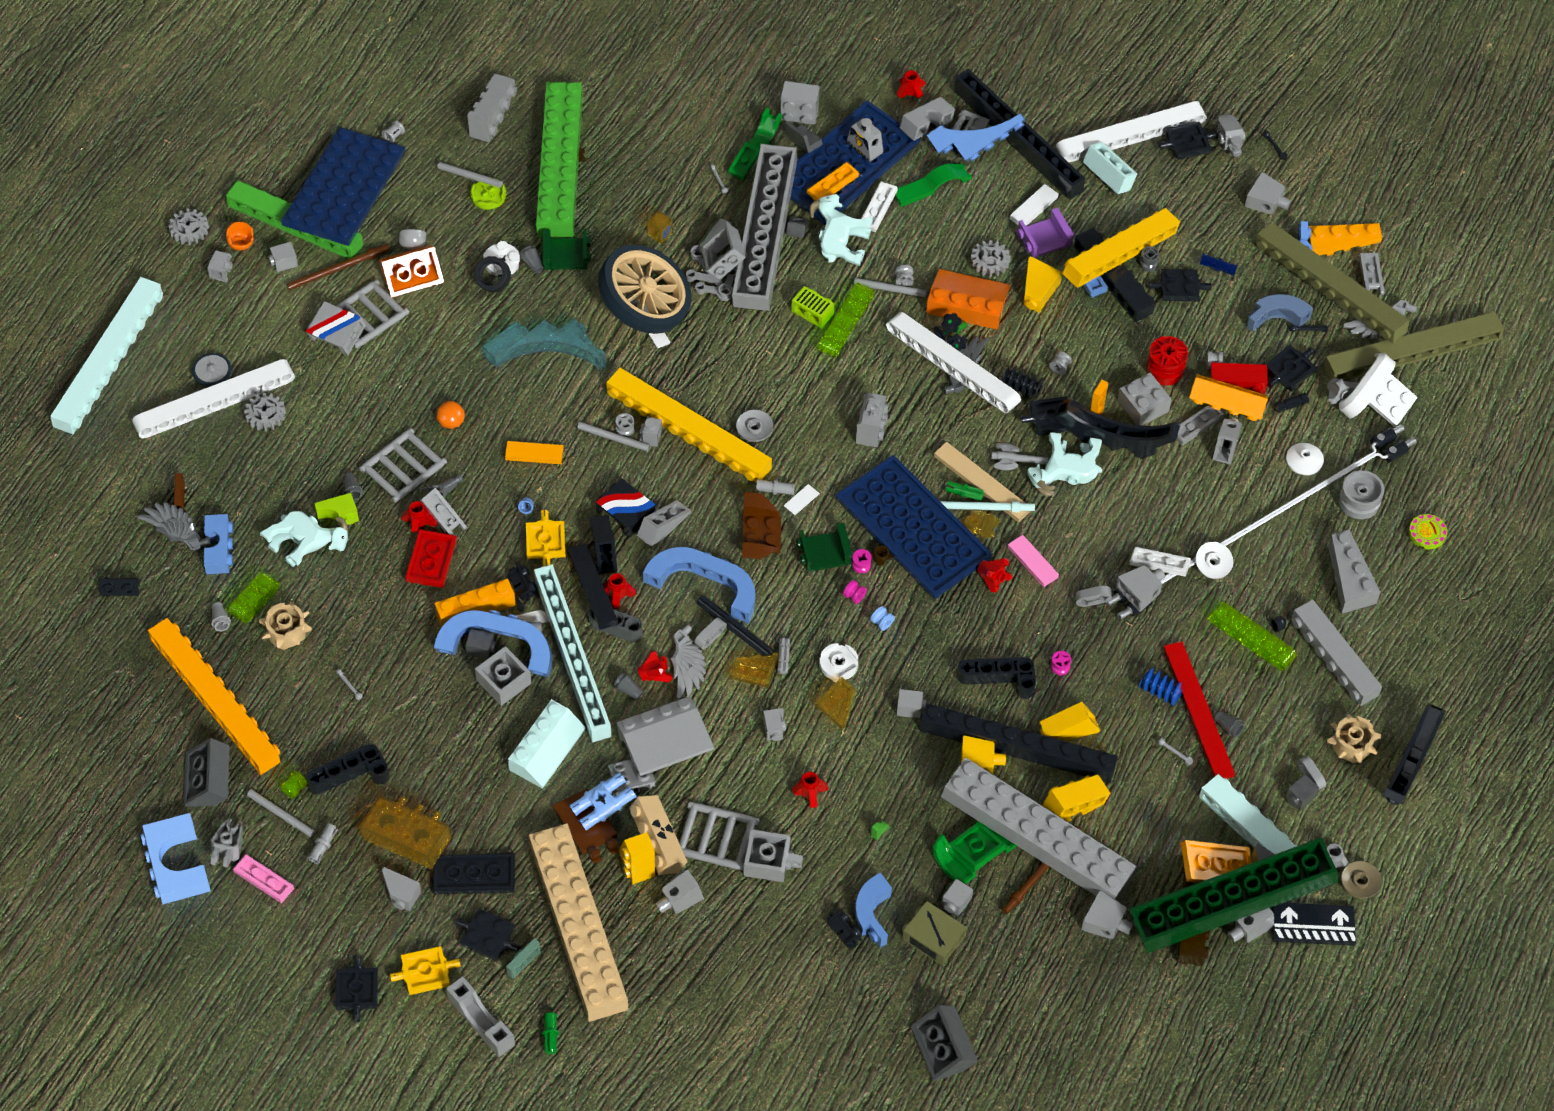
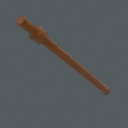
(370, 254)
(1018, 896)

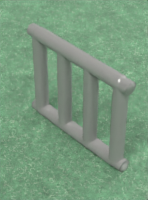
(386, 322)
(395, 445)
(732, 818)

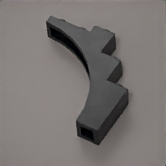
(1114, 434)
(1414, 756)

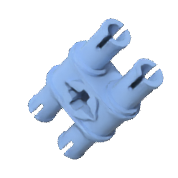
(604, 791)

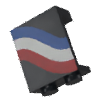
(625, 506)

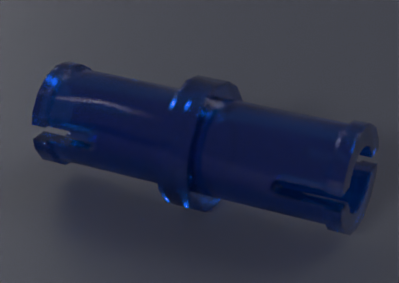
(1218, 264)

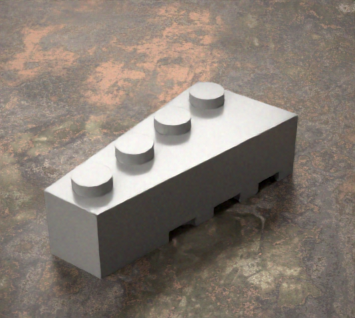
(491, 107)
(1352, 575)

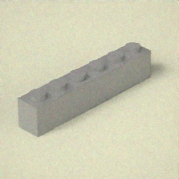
(1336, 653)

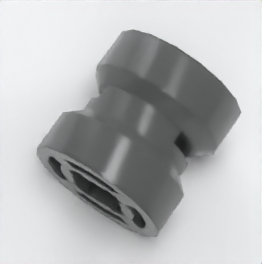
(1149, 258)

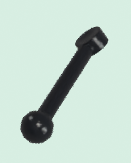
(1283, 155)
(1324, 328)
(520, 607)

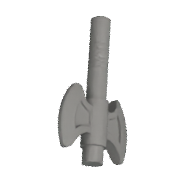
(1008, 456)

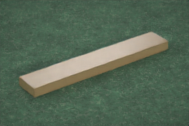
(978, 478)

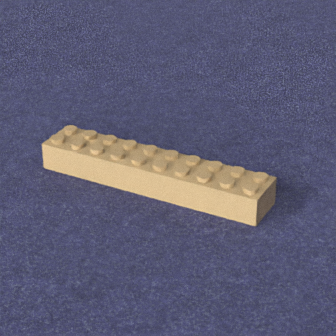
(578, 922)

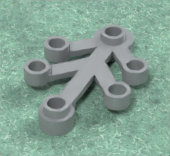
(721, 288)

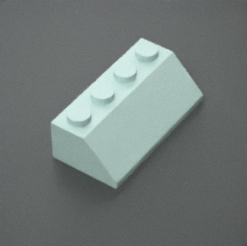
(546, 744)

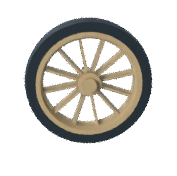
(644, 289)

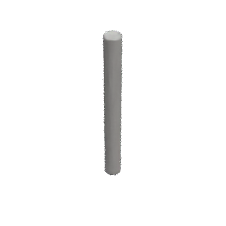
(468, 174)
(891, 287)
(613, 436)
(280, 813)

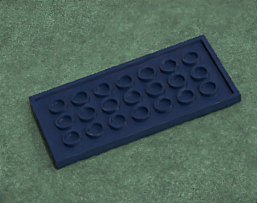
(837, 151)
(343, 186)
(913, 526)

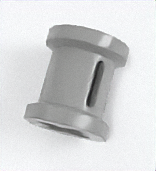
(393, 131)

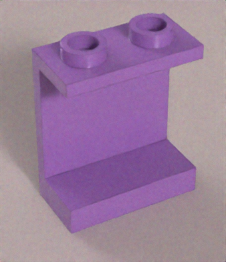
(1046, 235)

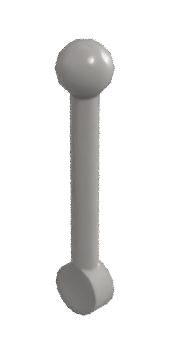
(724, 190)
(358, 695)
(1188, 760)

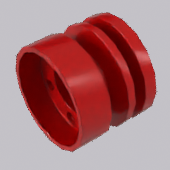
(1167, 360)

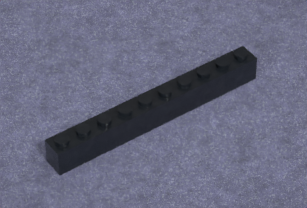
(1025, 139)
(1020, 743)

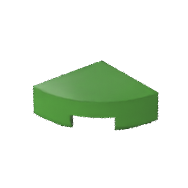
(878, 829)

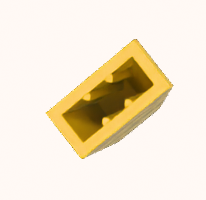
(1040, 284)
(1070, 723)

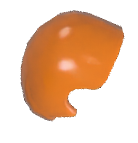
(239, 236)
(450, 414)

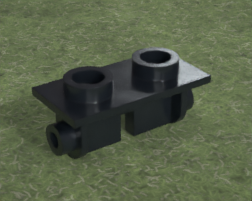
(521, 575)
(119, 587)
(840, 922)

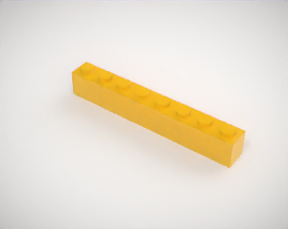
(1120, 247)

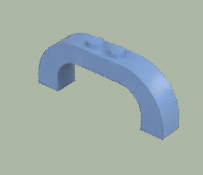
(709, 567)
(460, 624)

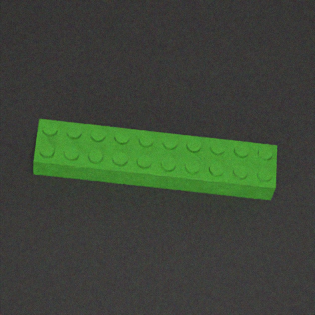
(559, 159)

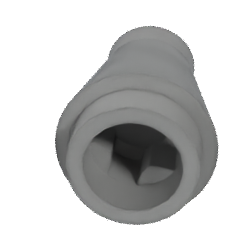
(220, 618)

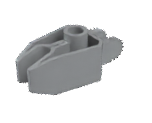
(1230, 134)
(227, 843)

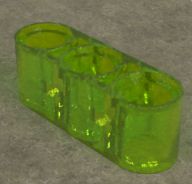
(253, 597)

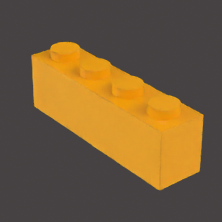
(1229, 397)
(490, 597)

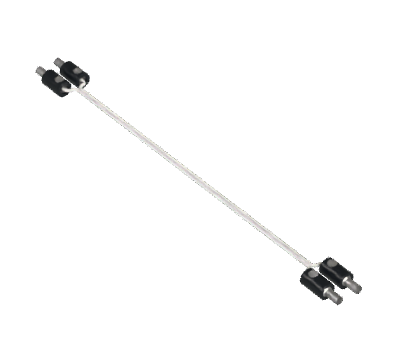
(1377, 441)

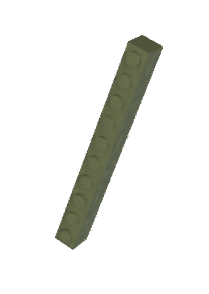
(1332, 283)
(1417, 346)

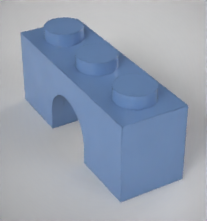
(218, 558)

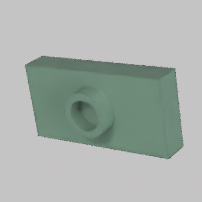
(523, 958)

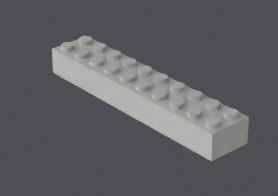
(765, 227)
(1037, 830)

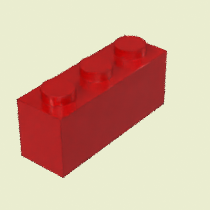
(1242, 375)

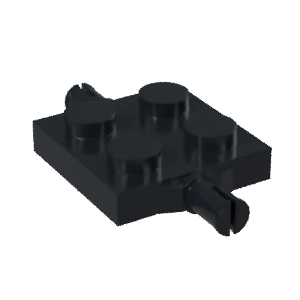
(1188, 140)
(1179, 285)
(1290, 367)
(1043, 416)
(487, 934)
(356, 988)

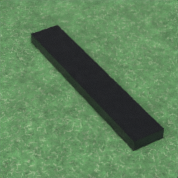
(592, 586)

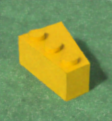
(1077, 797)
(638, 858)

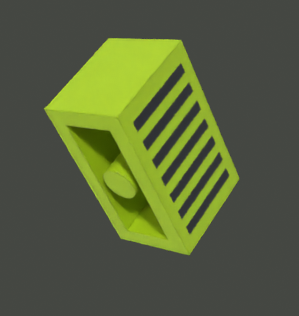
(813, 307)

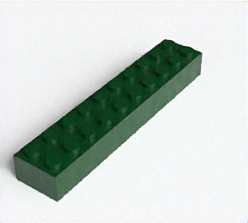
(1234, 895)

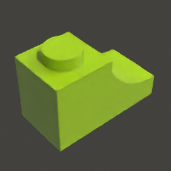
(340, 506)

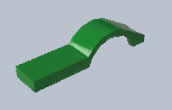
(750, 150)
(927, 186)

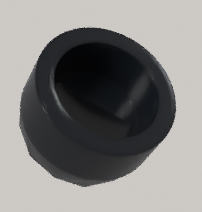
(1278, 623)

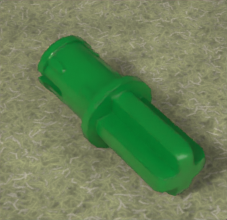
(965, 490)
(550, 1033)

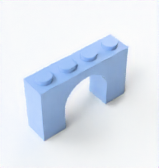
(172, 884)

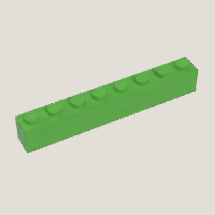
(272, 210)

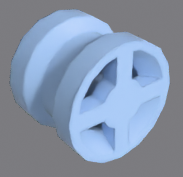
(882, 618)

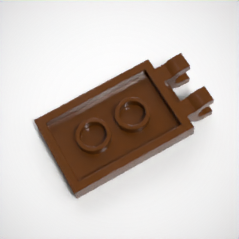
(587, 840)

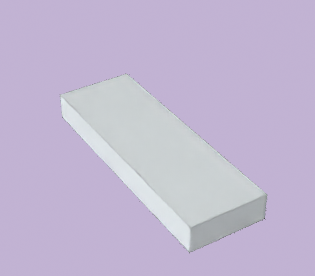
(879, 204)
(1034, 205)
(1166, 562)

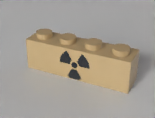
(651, 818)

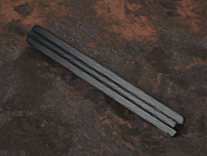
(735, 626)

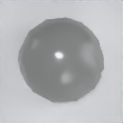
(412, 239)

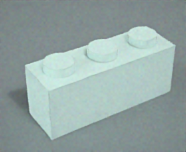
(1110, 168)

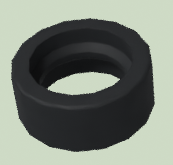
(480, 267)

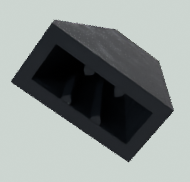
(603, 544)

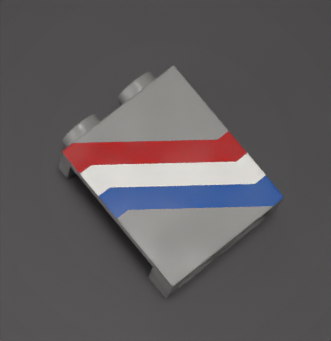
(336, 327)

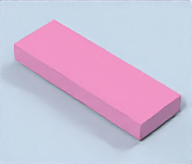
(1033, 561)
(263, 878)

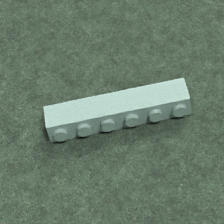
(1243, 816)

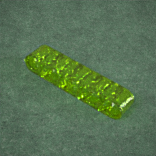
(846, 320)
(1252, 636)

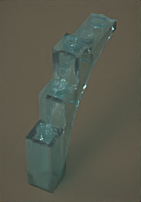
(543, 338)

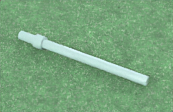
(1015, 506)

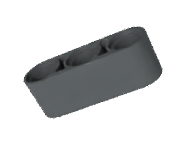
(623, 629)

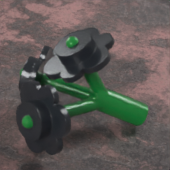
(954, 324)

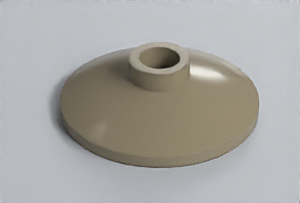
(1362, 872)

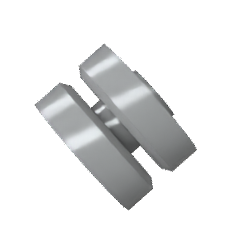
(1361, 494)

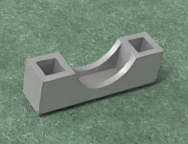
(492, 1031)

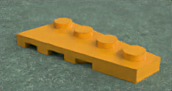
(1334, 238)

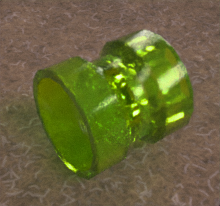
(293, 784)

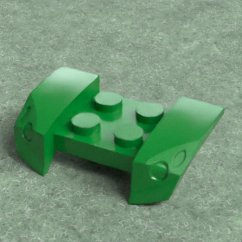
(969, 851)

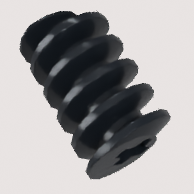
(1022, 382)

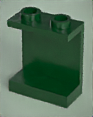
(565, 252)
(825, 550)

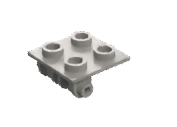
(631, 776)

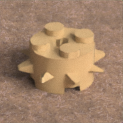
(285, 625)
(1353, 739)

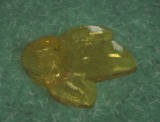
(982, 523)

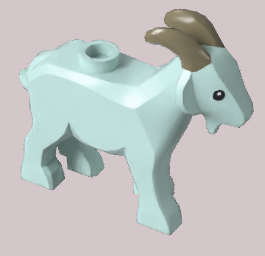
(839, 229)
(1066, 466)
(306, 534)

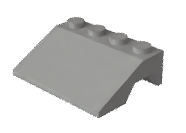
(665, 736)

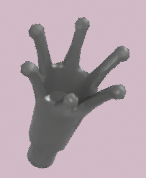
(446, 486)

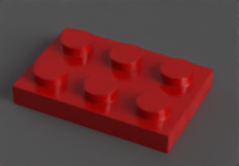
(431, 558)

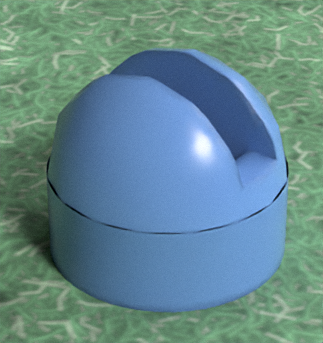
(522, 505)

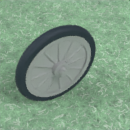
(211, 369)

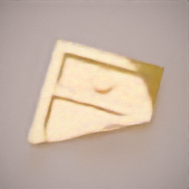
(755, 670)
(837, 702)

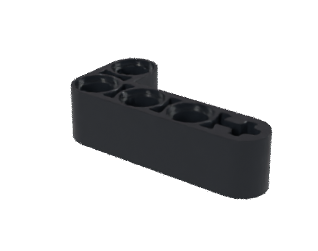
(967, 675)
(316, 778)

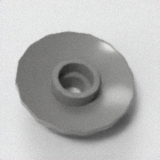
(754, 419)

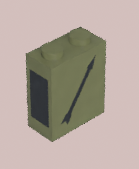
(934, 932)

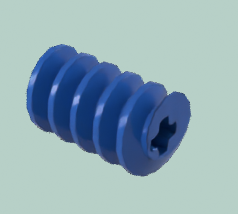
(1160, 685)

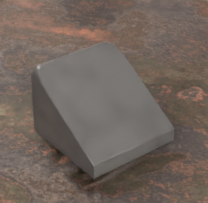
(797, 226)

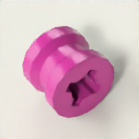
(864, 565)
(855, 592)
(1064, 659)

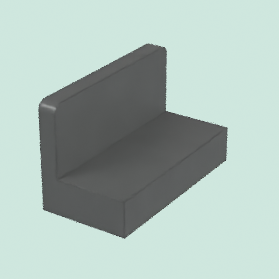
(803, 137)

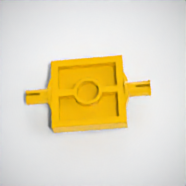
(545, 539)
(425, 970)

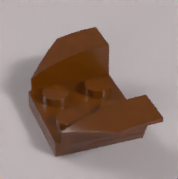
(760, 527)

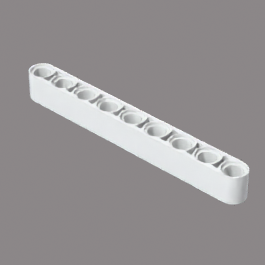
(1131, 131)
(953, 362)
(213, 398)

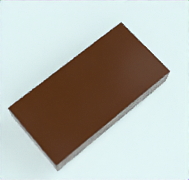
(179, 494)

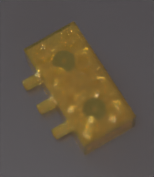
(406, 830)

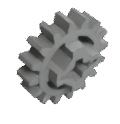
(188, 226)
(990, 258)
(265, 412)

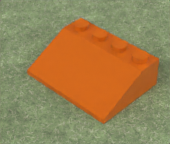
(970, 297)

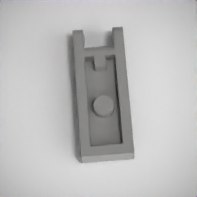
(1371, 272)
(442, 511)

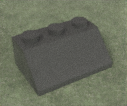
(206, 774)
(944, 1042)

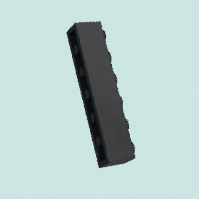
(1119, 281)

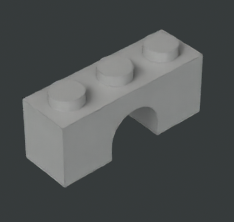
(917, 122)

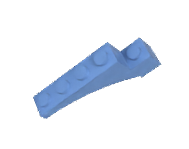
(972, 142)

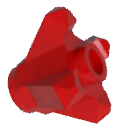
(911, 85)
(418, 516)
(994, 573)
(618, 588)
(654, 668)
(809, 787)

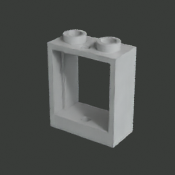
(711, 247)

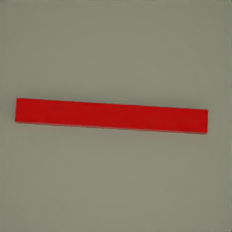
(1199, 710)

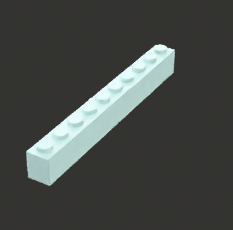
(106, 356)
(572, 653)

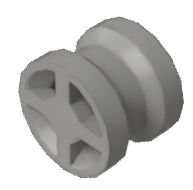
(904, 275)
(1213, 357)
(1060, 363)
(623, 420)

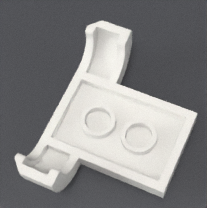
(1381, 392)

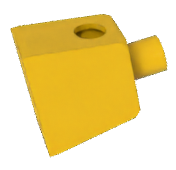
(981, 753)

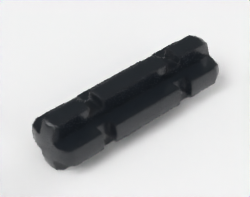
(1291, 402)

